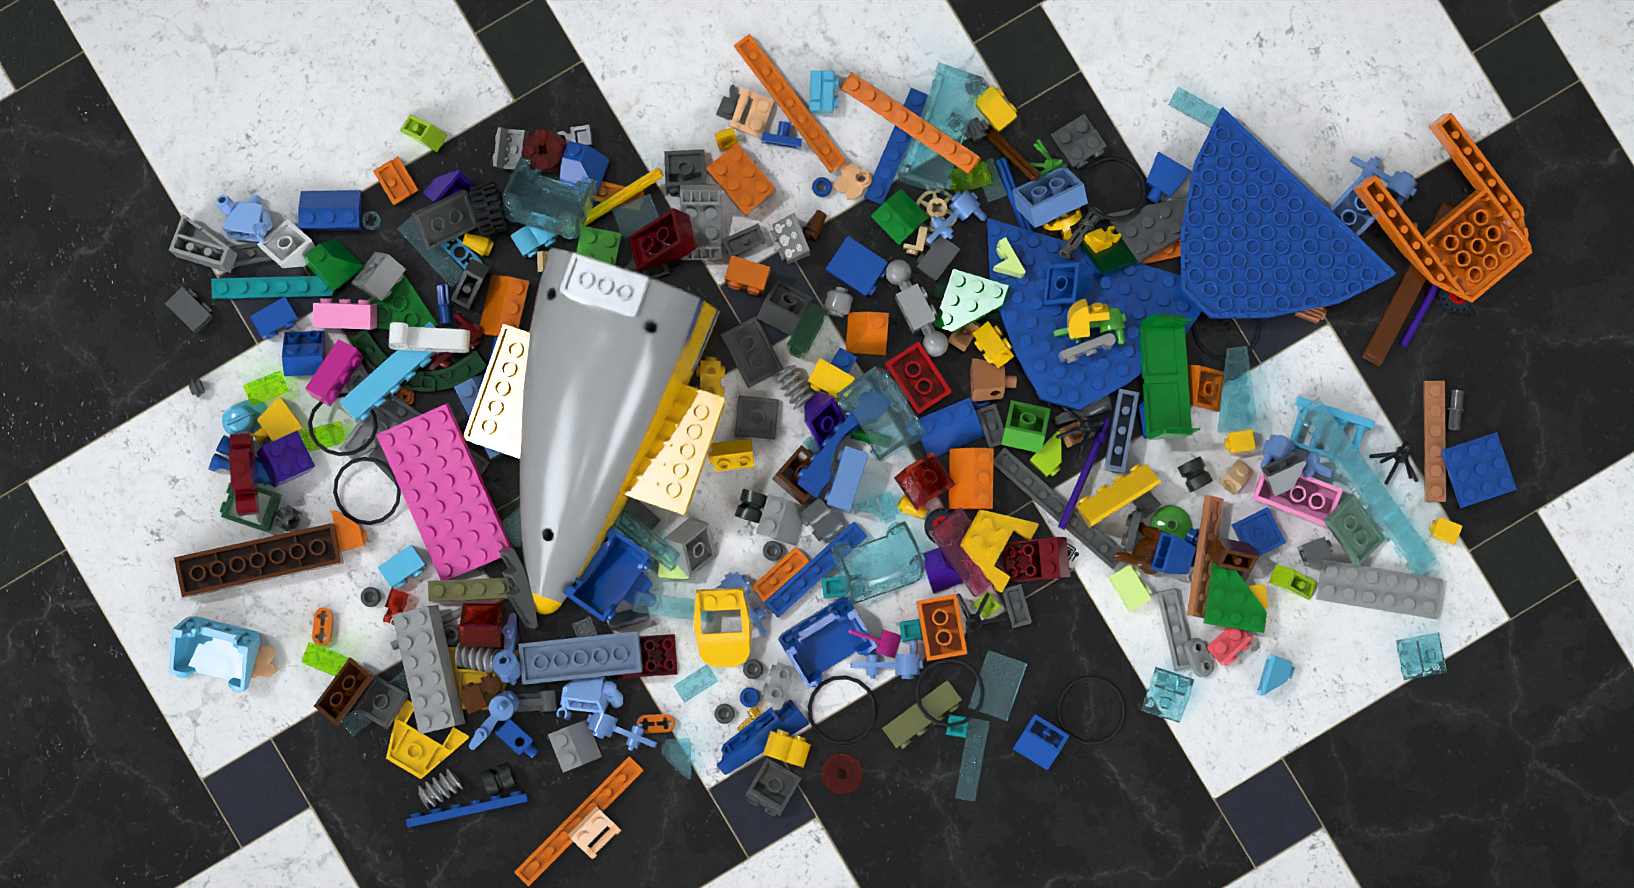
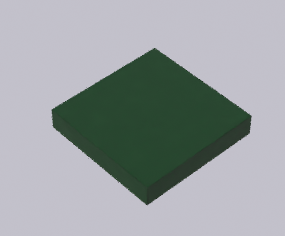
(1112, 258)

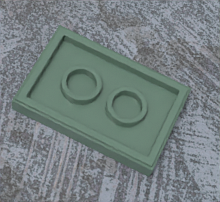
(1354, 529)

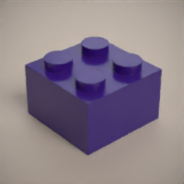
(285, 459)

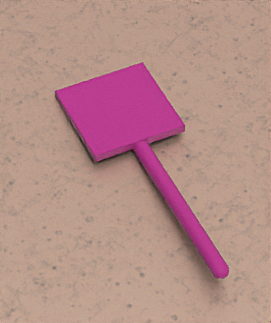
(887, 644)

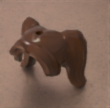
(1144, 550)

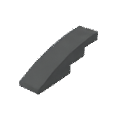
(520, 592)

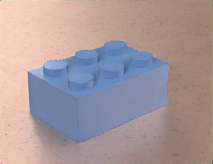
(1050, 196)
(846, 479)

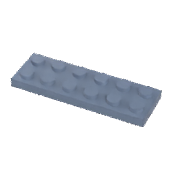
(580, 657)

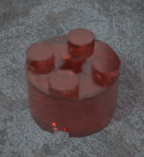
(535, 150)
(853, 774)

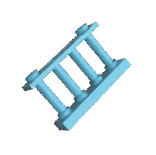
(1342, 417)

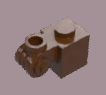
(474, 695)

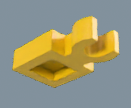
(1100, 240)

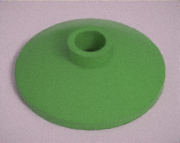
(1177, 515)

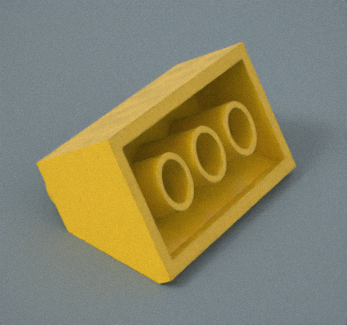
(1117, 495)

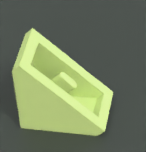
(677, 573)

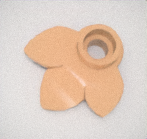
(850, 180)
(263, 663)

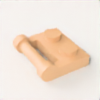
(756, 116)
(590, 828)

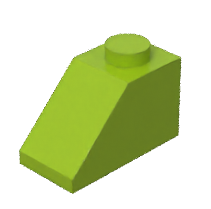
(423, 133)
(1049, 458)
(1292, 582)

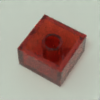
(924, 481)
(481, 625)

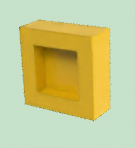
(726, 138)

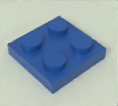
(1259, 531)

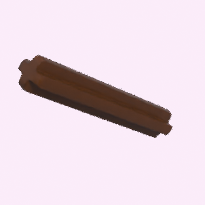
(1010, 152)

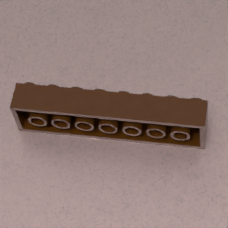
(258, 560)

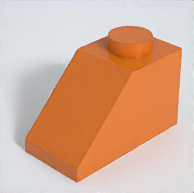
(348, 532)

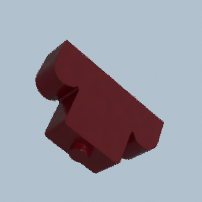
(243, 473)

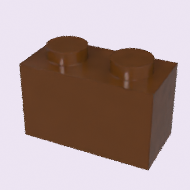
(1233, 554)

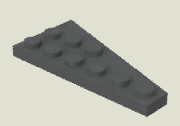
(1151, 228)

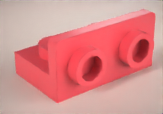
(1228, 644)

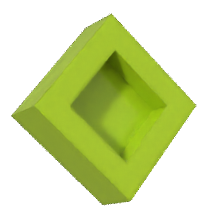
(990, 606)

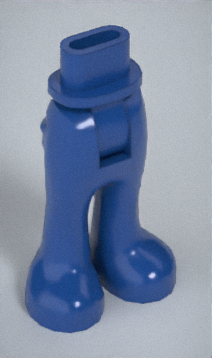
(219, 462)

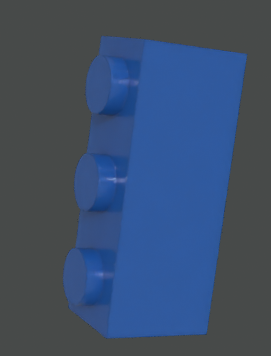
(330, 210)
(951, 428)

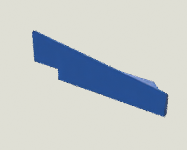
(753, 738)

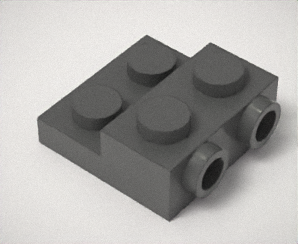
(1079, 142)
(684, 168)
(772, 787)

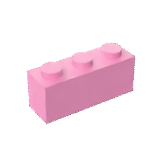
(344, 314)

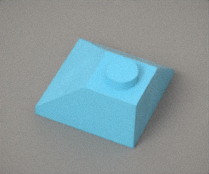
(1274, 674)

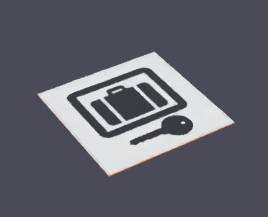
(1074, 553)

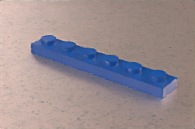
(894, 152)
(812, 572)
(458, 810)

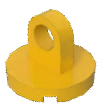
(1064, 222)

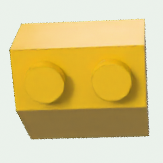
(829, 379)

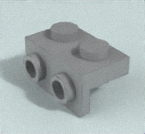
(509, 148)
(780, 682)

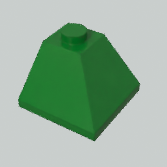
(332, 264)

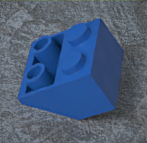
(303, 352)
(1041, 742)

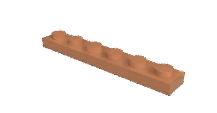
(1434, 441)
(1203, 562)

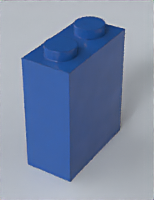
(857, 267)

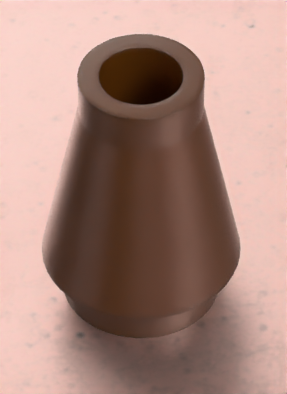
(813, 228)

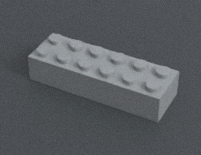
(428, 669)

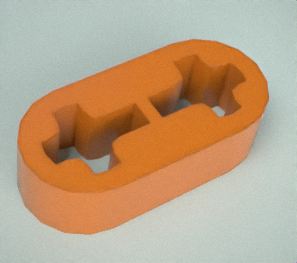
(317, 625)
(657, 718)

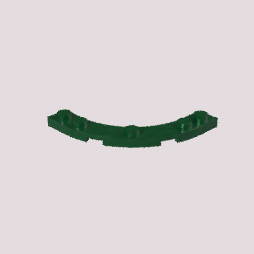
(423, 380)

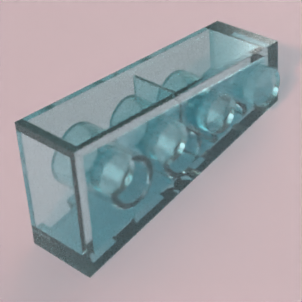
(1237, 397)

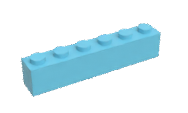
(384, 380)

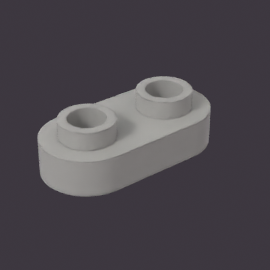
(1198, 657)

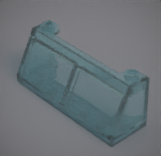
(950, 111)

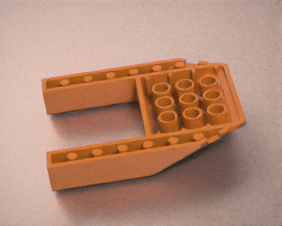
(1472, 242)

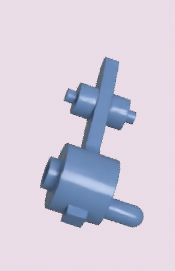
(1400, 185)
(962, 206)
(1280, 446)
(735, 580)
(505, 662)
(904, 664)
(501, 709)
(604, 725)

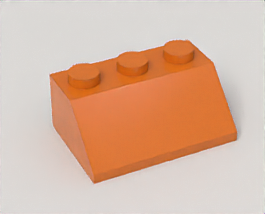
(504, 304)
(973, 476)

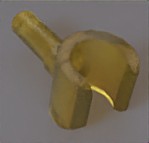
(753, 714)

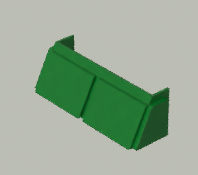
(1165, 377)

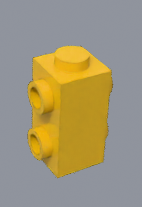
(989, 339)
(710, 376)
(731, 455)

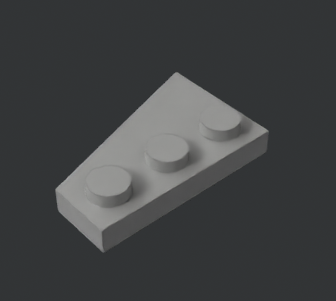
(363, 432)

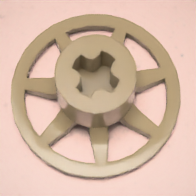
(936, 207)

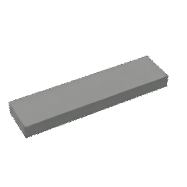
(1174, 627)

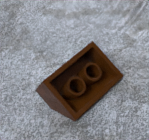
(344, 691)

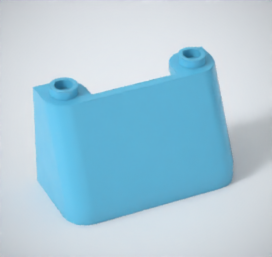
(214, 651)

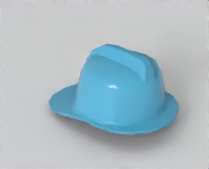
(243, 417)

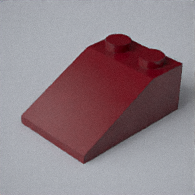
(663, 240)

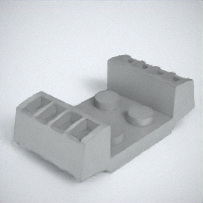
(704, 209)

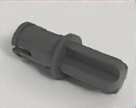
(1455, 410)

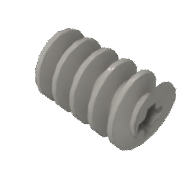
(793, 386)
(475, 658)
(439, 788)

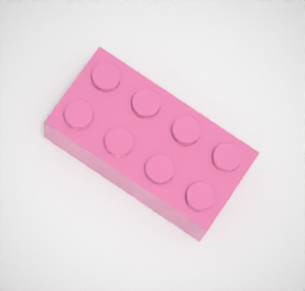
(1307, 500)

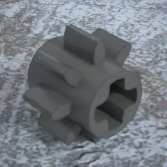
(976, 129)
(287, 518)

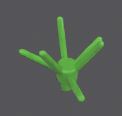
(1050, 163)

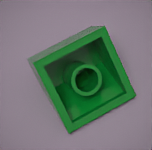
(900, 216)

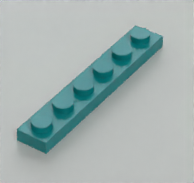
(269, 287)

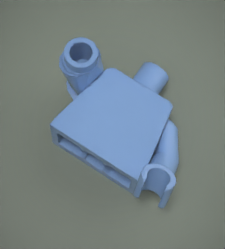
(245, 219)
(588, 696)

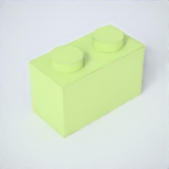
(1130, 588)

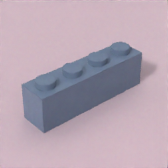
(1121, 431)

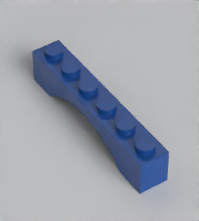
(818, 474)

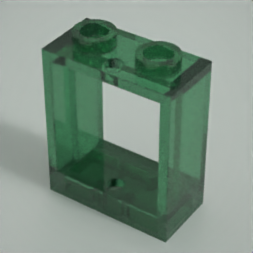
(806, 330)
(269, 516)

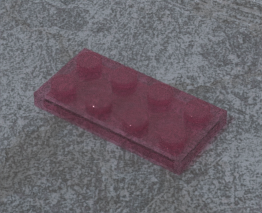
(948, 537)

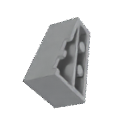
(199, 246)

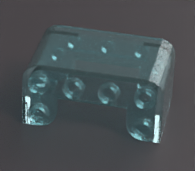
(547, 202)

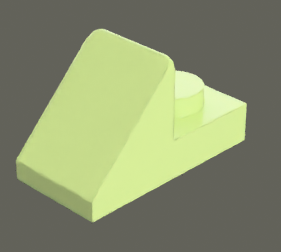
(1011, 265)

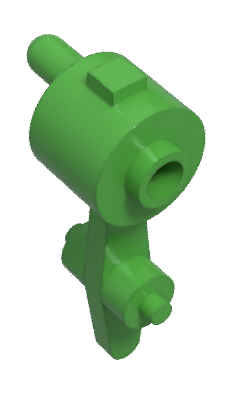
(1113, 325)

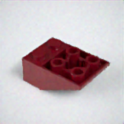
(1036, 559)
(657, 657)

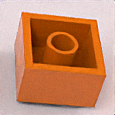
(747, 275)

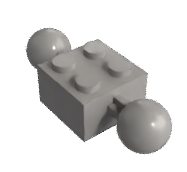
(916, 309)

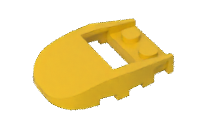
(723, 648)

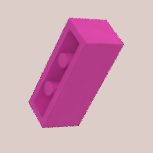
(334, 373)

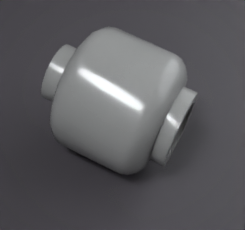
(838, 302)

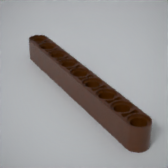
(1399, 306)

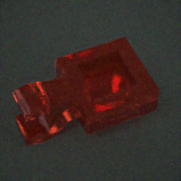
(395, 603)

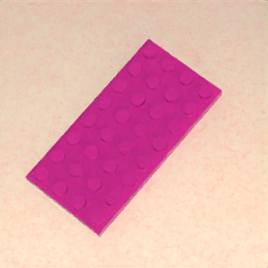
(444, 492)

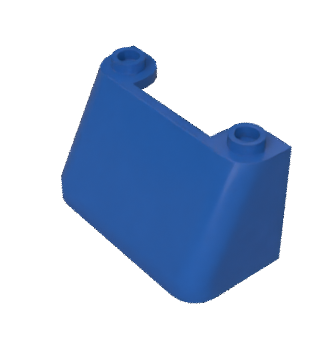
(609, 576)
(825, 640)

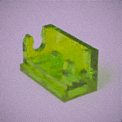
(979, 177)
(265, 388)
(327, 435)
(323, 659)

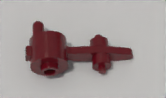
(442, 359)

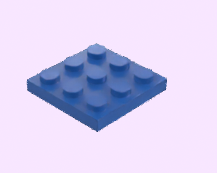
(1478, 470)

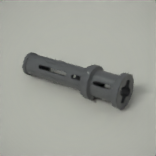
(1085, 226)

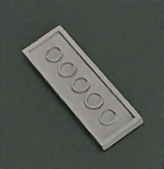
(1379, 589)

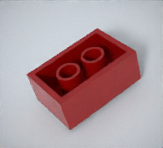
(918, 378)

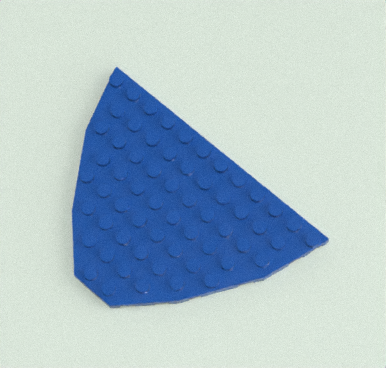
(1261, 238)
(1030, 324)

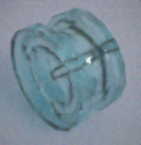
(366, 217)

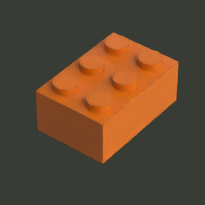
(741, 179)
(941, 627)

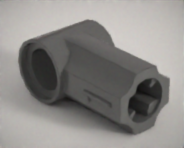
(542, 701)

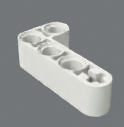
(428, 339)

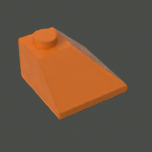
(867, 333)
(1205, 387)

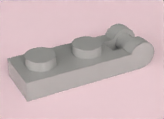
(1088, 348)

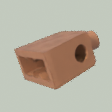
(988, 381)

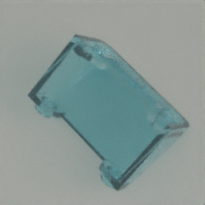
(882, 413)
(879, 564)

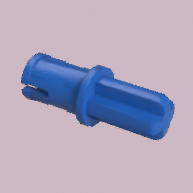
(444, 304)

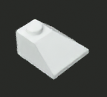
(287, 245)

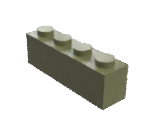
(468, 589)
(914, 721)

